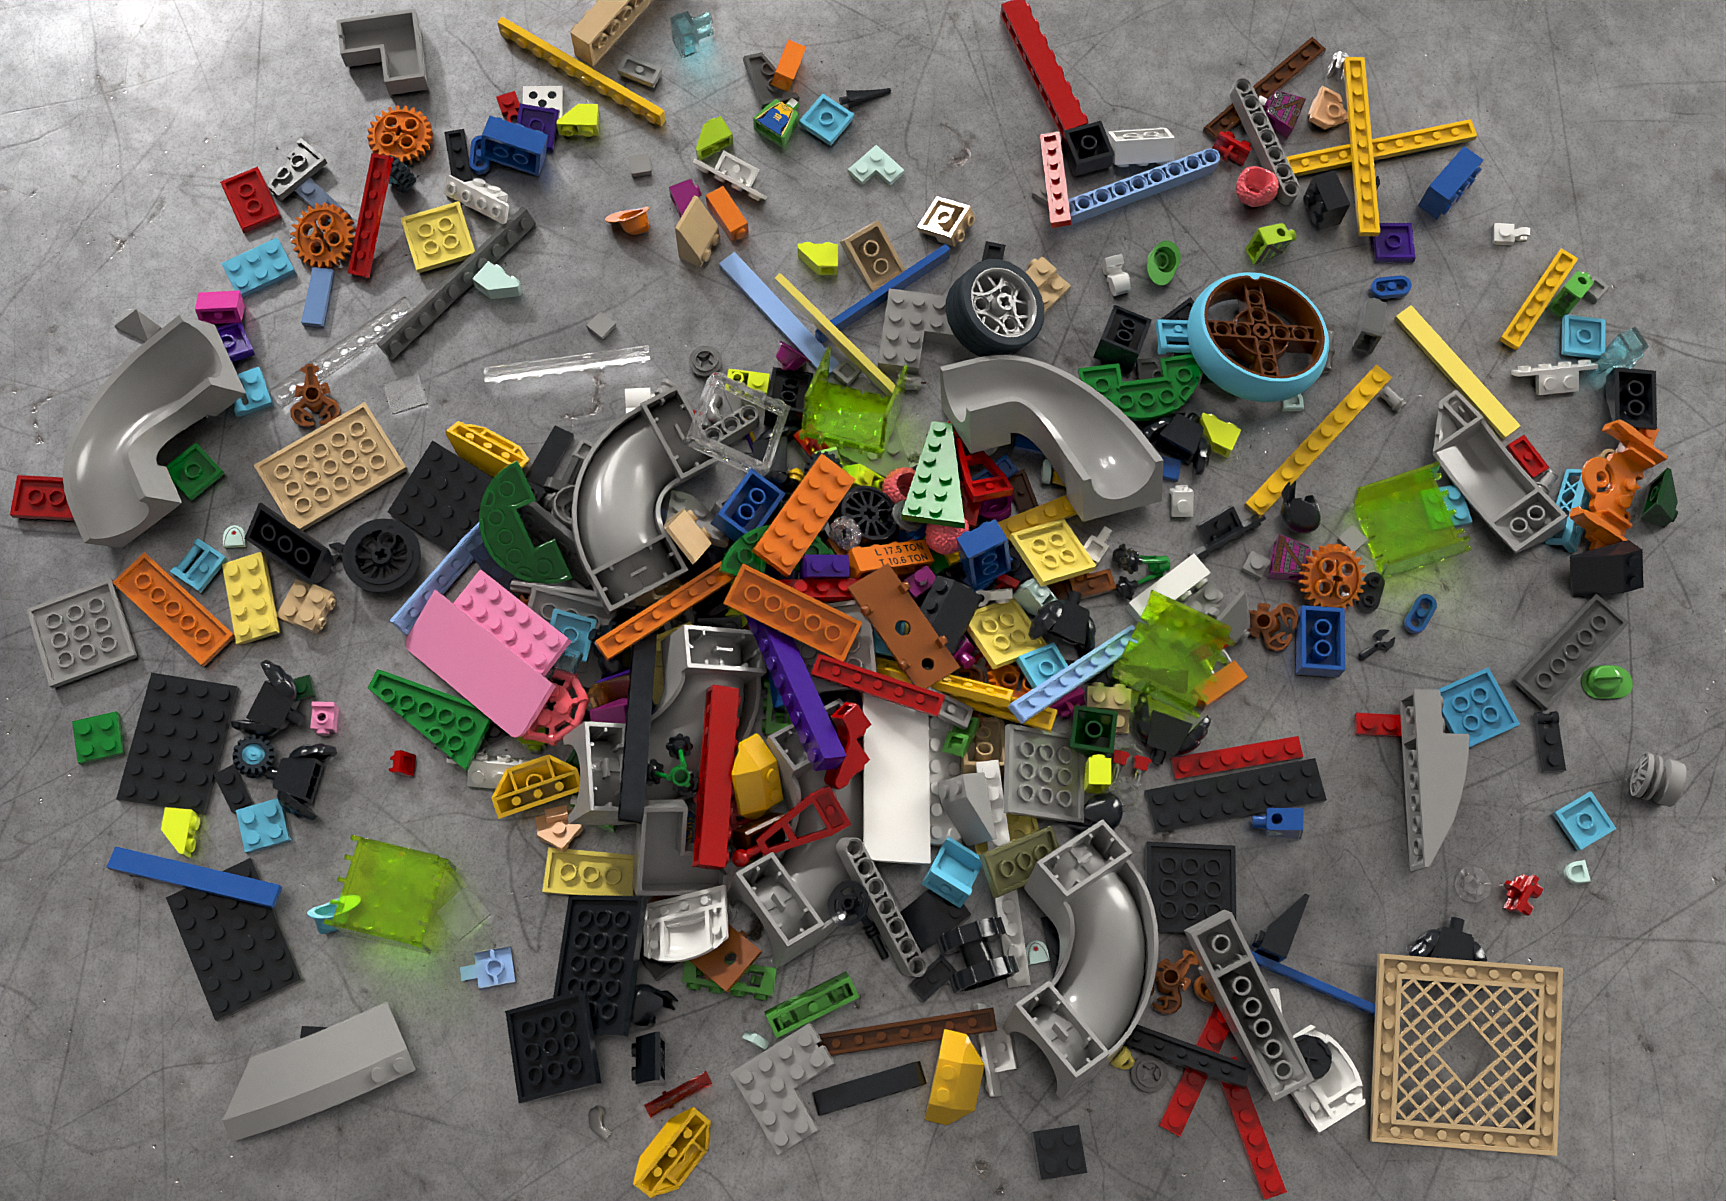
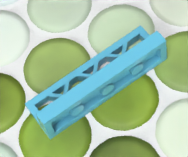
(1572, 531)

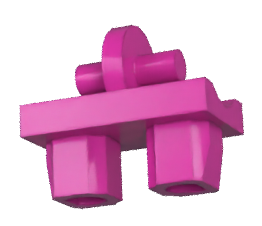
(1066, 704)

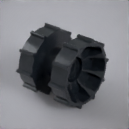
(974, 946)

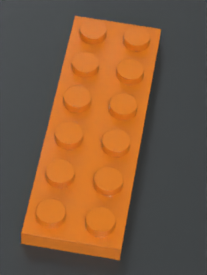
(803, 515)
(174, 609)
(792, 612)

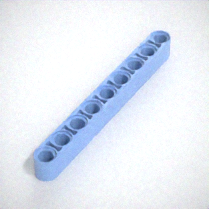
(1144, 181)

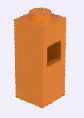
(788, 65)
(727, 214)
(1228, 679)

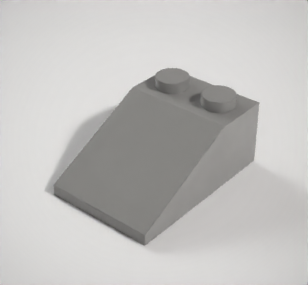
(968, 807)

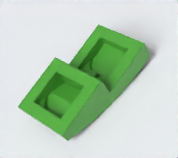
(959, 740)

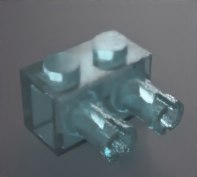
(689, 30)
(1623, 351)

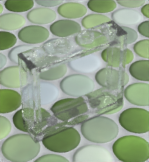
(725, 453)

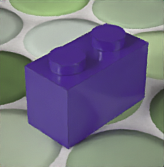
(824, 566)

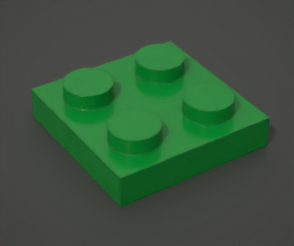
(194, 471)
(98, 738)

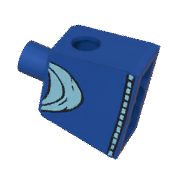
(1290, 821)

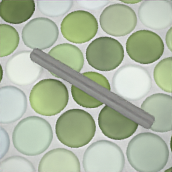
(525, 587)

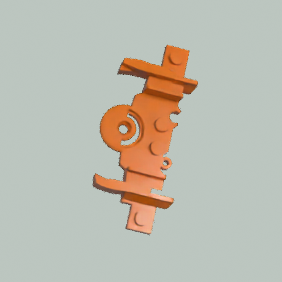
(1619, 474)

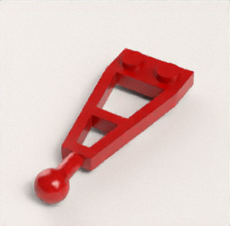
(984, 488)
(829, 811)

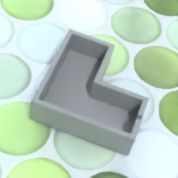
(388, 39)
(907, 324)
(664, 857)
(772, 1082)

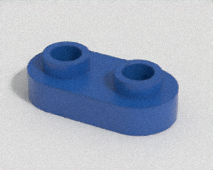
(476, 159)
(1389, 287)
(1420, 615)

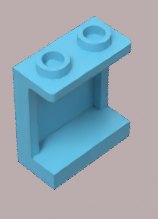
(953, 872)

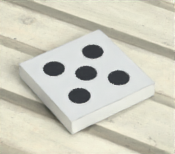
(544, 96)

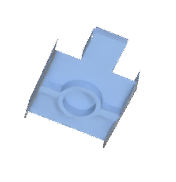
(491, 968)

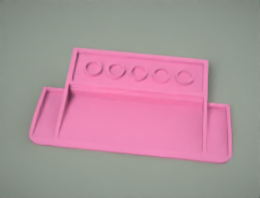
(490, 651)

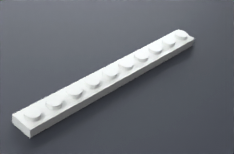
(1008, 904)

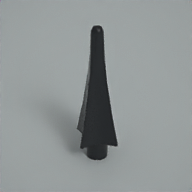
(856, 97)

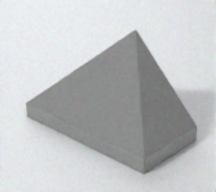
(137, 325)

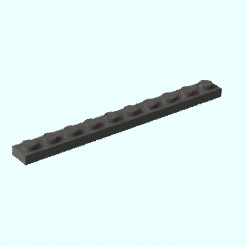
(455, 284)

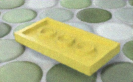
(250, 598)
(588, 873)

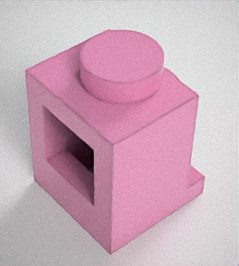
(327, 726)

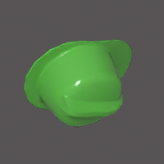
(1163, 262)
(1606, 682)

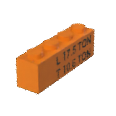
(903, 558)

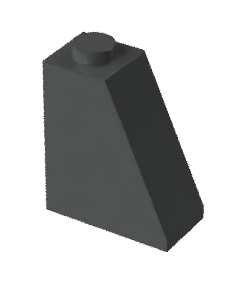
(1370, 325)

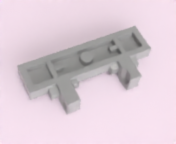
(1206, 600)

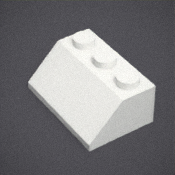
(1142, 146)

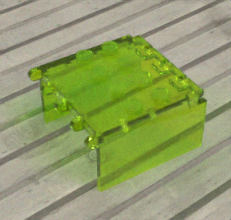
(848, 415)
(1408, 521)
(1173, 653)
(388, 893)

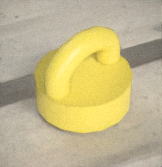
(1119, 1060)

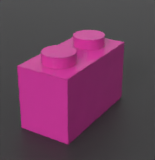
(220, 307)

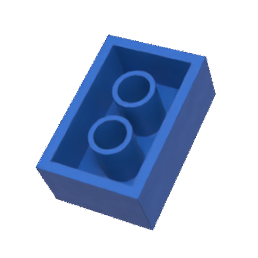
(514, 145)
(1451, 183)
(747, 506)
(984, 553)
(1320, 641)

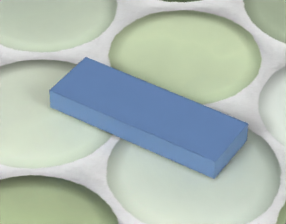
(317, 297)

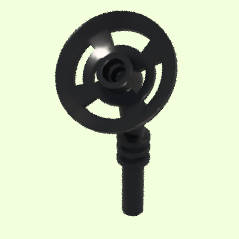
(855, 907)

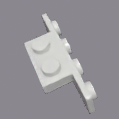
(735, 171)
(479, 196)
(1556, 378)
(488, 770)
(997, 1054)

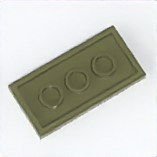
(1012, 863)

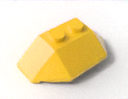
(484, 448)
(756, 779)
(534, 784)
(955, 1079)
(673, 1153)

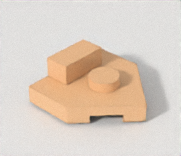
(1327, 109)
(554, 827)

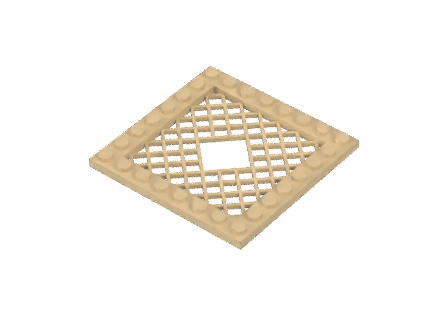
(1546, 1049)

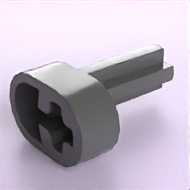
(555, 485)

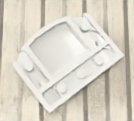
(686, 925)
(1336, 1093)

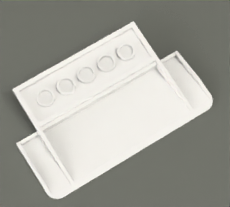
(902, 782)

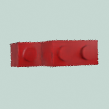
(851, 725)

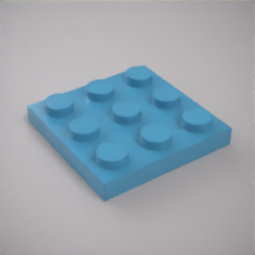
(1477, 708)

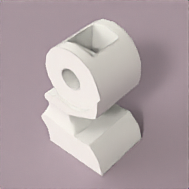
(1118, 280)

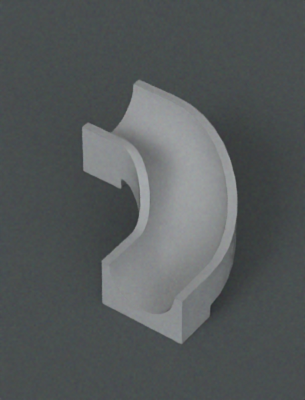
(147, 400)
(1080, 432)
(621, 495)
(691, 663)
(794, 885)
(1104, 956)

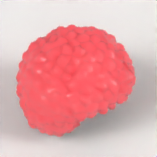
(1256, 186)
(898, 483)
(943, 538)

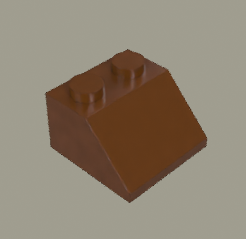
(745, 835)

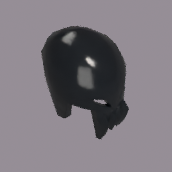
(1302, 515)
(1099, 807)
(647, 1002)

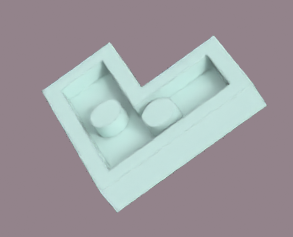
(878, 163)

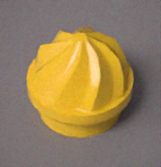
(796, 474)

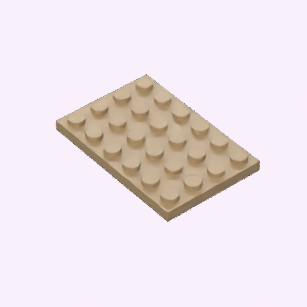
(330, 467)

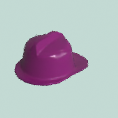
(790, 358)
(997, 508)

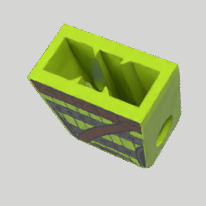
(1269, 242)

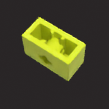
(1097, 774)

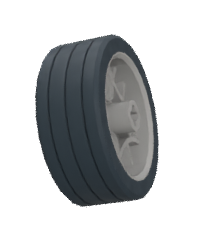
(1002, 316)

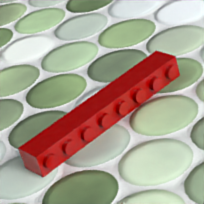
(1042, 65)
(715, 778)

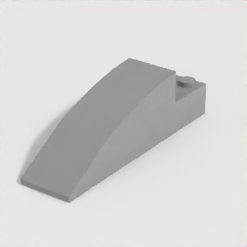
(1432, 774)
(1248, 1004)

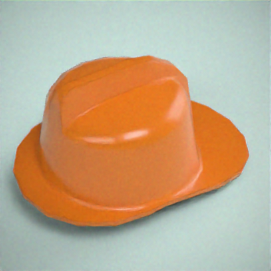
(631, 221)

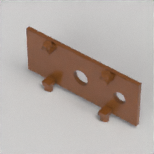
(884, 604)
(714, 964)

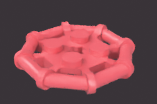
(561, 712)

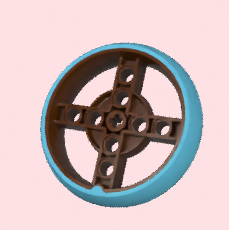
(1258, 337)

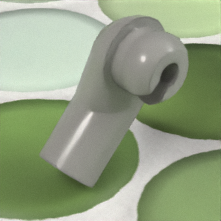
(595, 1122)

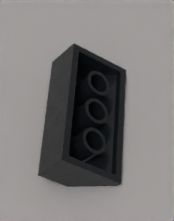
(289, 545)
(949, 611)

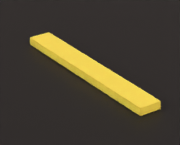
(834, 334)
(1457, 372)

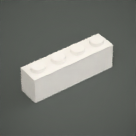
(1175, 585)

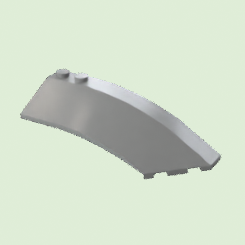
(1506, 493)
(318, 1073)

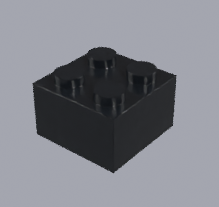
(1087, 148)
(1326, 200)
(1058, 1152)

